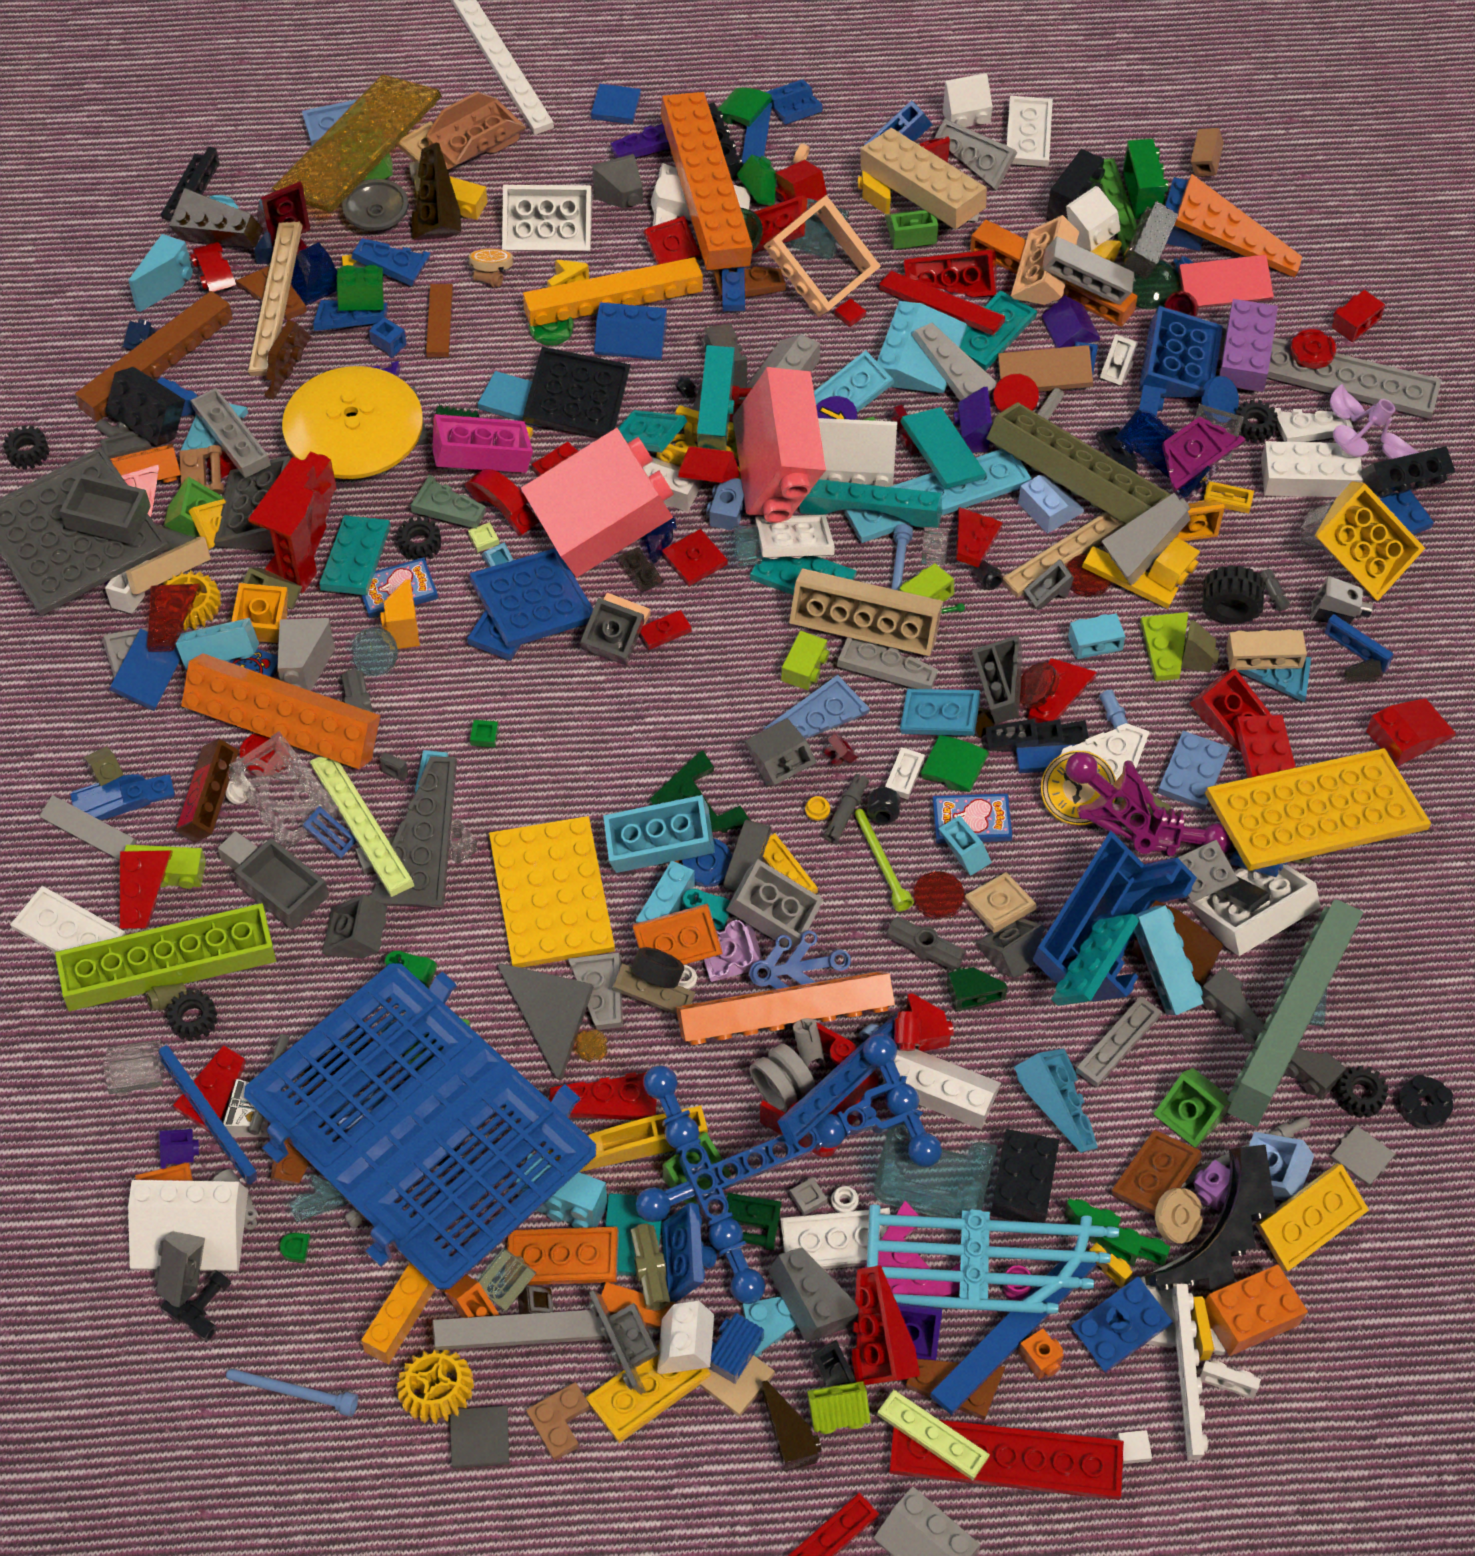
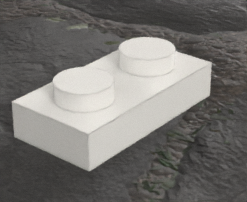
(905, 772)
(1239, 1381)

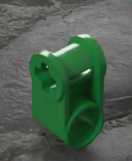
(421, 967)

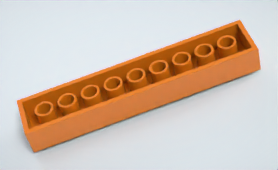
(706, 181)

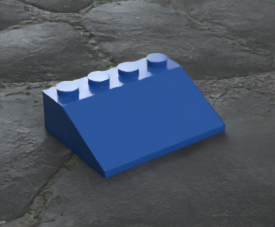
(1180, 353)

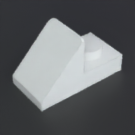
(1119, 359)

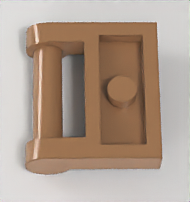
(193, 466)

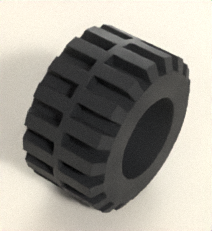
(1233, 594)

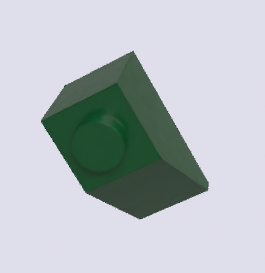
(974, 988)

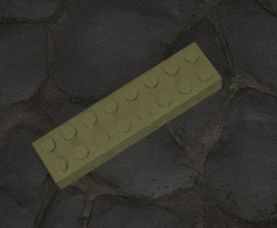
(1074, 464)

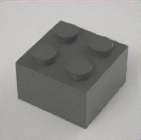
(612, 631)

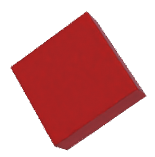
(850, 312)

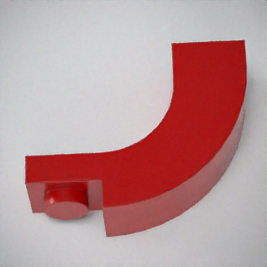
(505, 495)

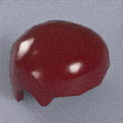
(1182, 302)

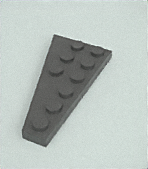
(425, 838)

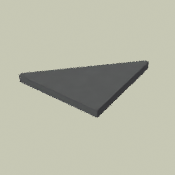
(551, 1008)

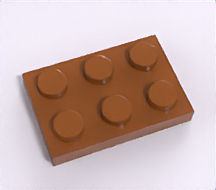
(1155, 1169)

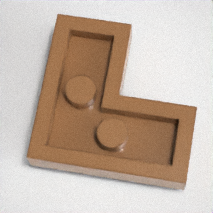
(551, 1419)

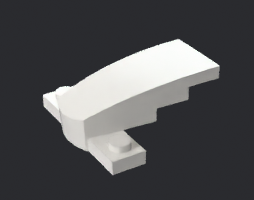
(669, 200)

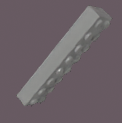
(230, 433)

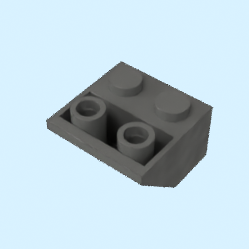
(779, 752)

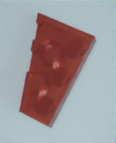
(168, 613)

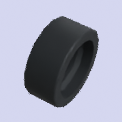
(657, 967)

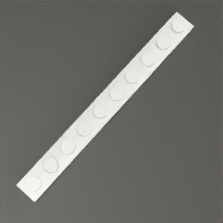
(504, 65)

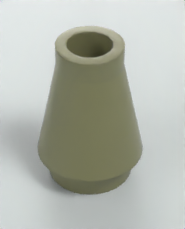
(161, 996)

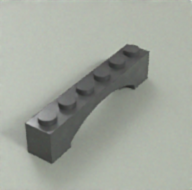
(1314, 1071)

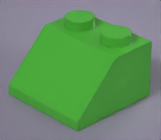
(1193, 1107)

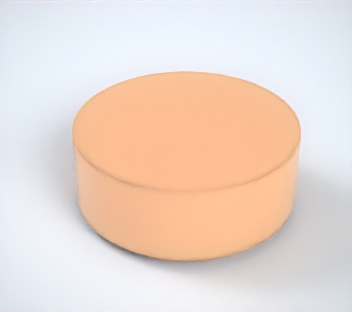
(801, 153)

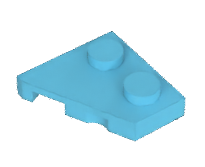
(773, 1317)

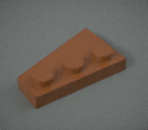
(757, 281)
(256, 283)
(934, 1372)

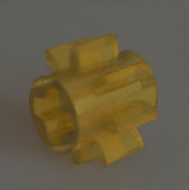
(591, 1045)

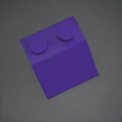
(974, 420)

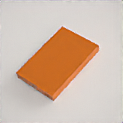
(683, 934)

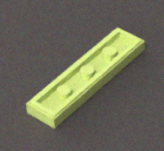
(933, 1435)

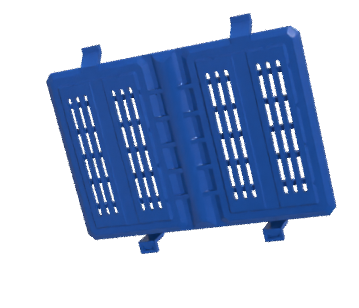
(419, 1124)

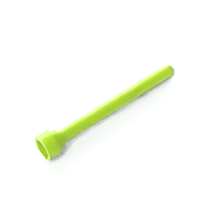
(901, 898)

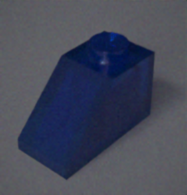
(659, 539)

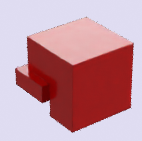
(800, 180)

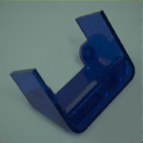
(1145, 436)

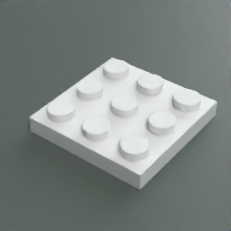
(795, 537)

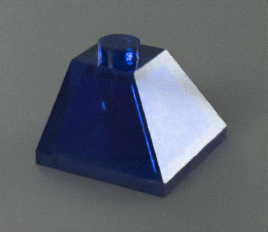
(314, 274)

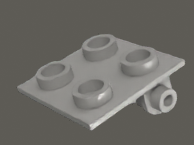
(1210, 868)

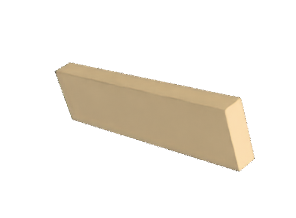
(168, 564)

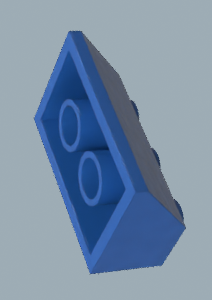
(1178, 236)
(630, 331)

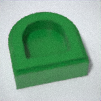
(295, 1247)

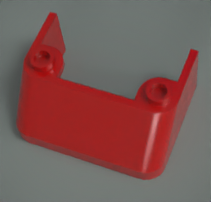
(839, 1049)

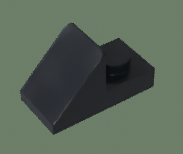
(832, 1365)

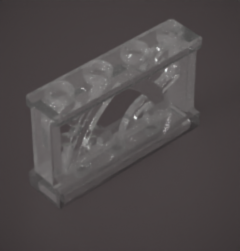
(283, 757)

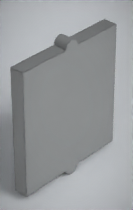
(1362, 1155)

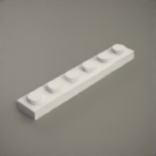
(1189, 1382)

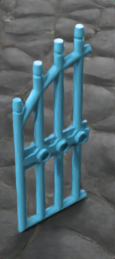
(975, 1259)

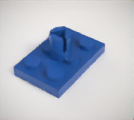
(685, 1252)
(1122, 1324)

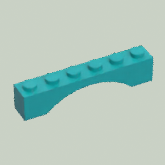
(913, 506)

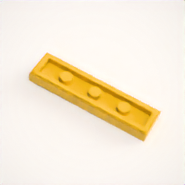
(1103, 565)

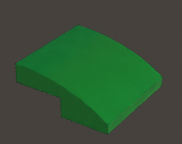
(744, 105)
(954, 763)

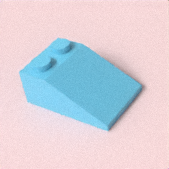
(160, 272)

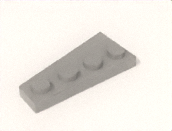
(981, 154)
(952, 363)
(886, 664)

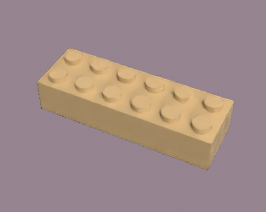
(923, 178)
(866, 612)

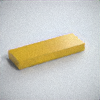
(780, 858)

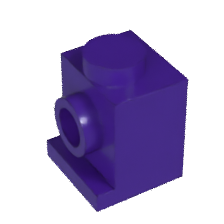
(177, 1147)

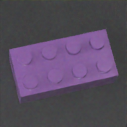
(1248, 344)

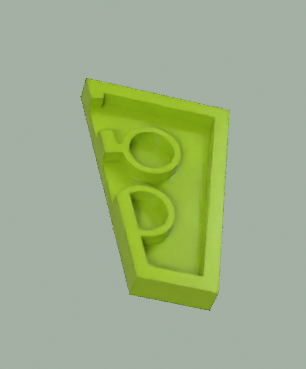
(1165, 643)

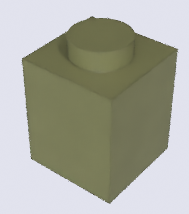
(103, 766)

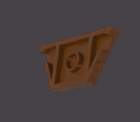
(284, 354)

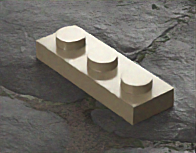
(664, 998)

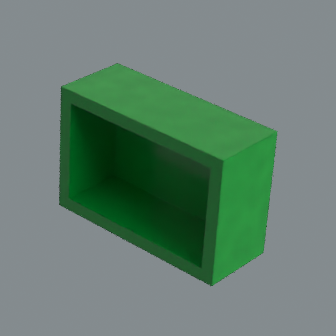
(1143, 175)

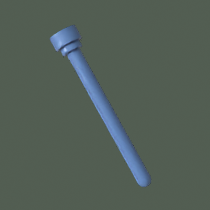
(902, 535)
(344, 1403)

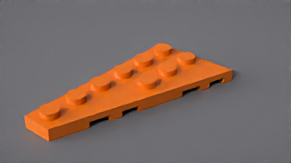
(1219, 221)

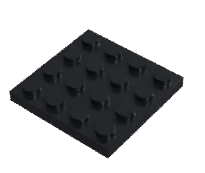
(576, 392)

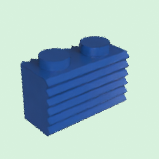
(735, 1347)

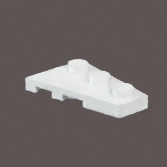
(1308, 427)

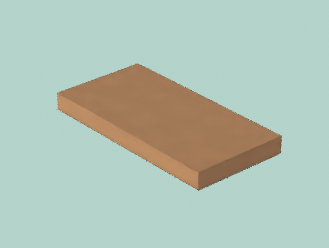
(1051, 367)

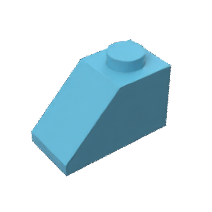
(965, 845)

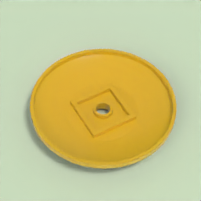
(358, 445)

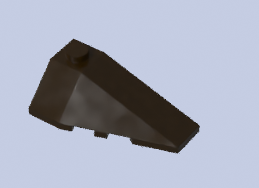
(437, 207)

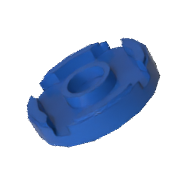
(1221, 394)
(710, 868)

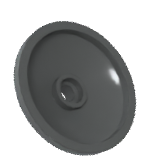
(375, 204)

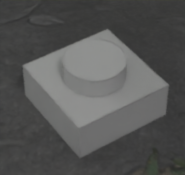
(808, 1196)

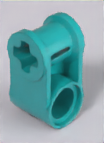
(716, 904)

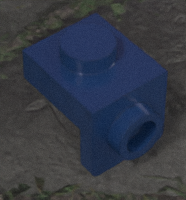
(137, 333)

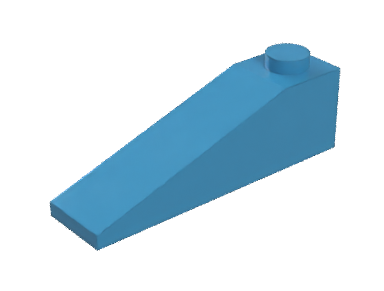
(1050, 1083)

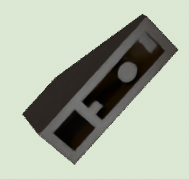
(791, 1432)

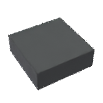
(394, 766)

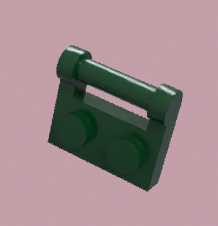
(758, 1214)

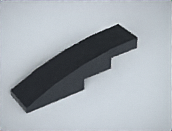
(1031, 734)

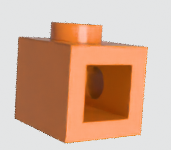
(1042, 1354)

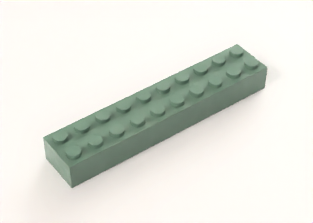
(1294, 1012)

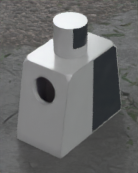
(1339, 599)

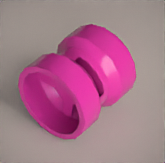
(1010, 1291)

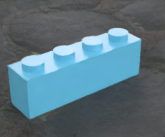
(1167, 960)

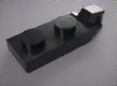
(1114, 450)

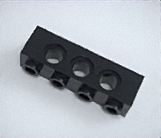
(728, 146)
(1408, 471)

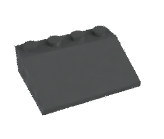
(241, 499)

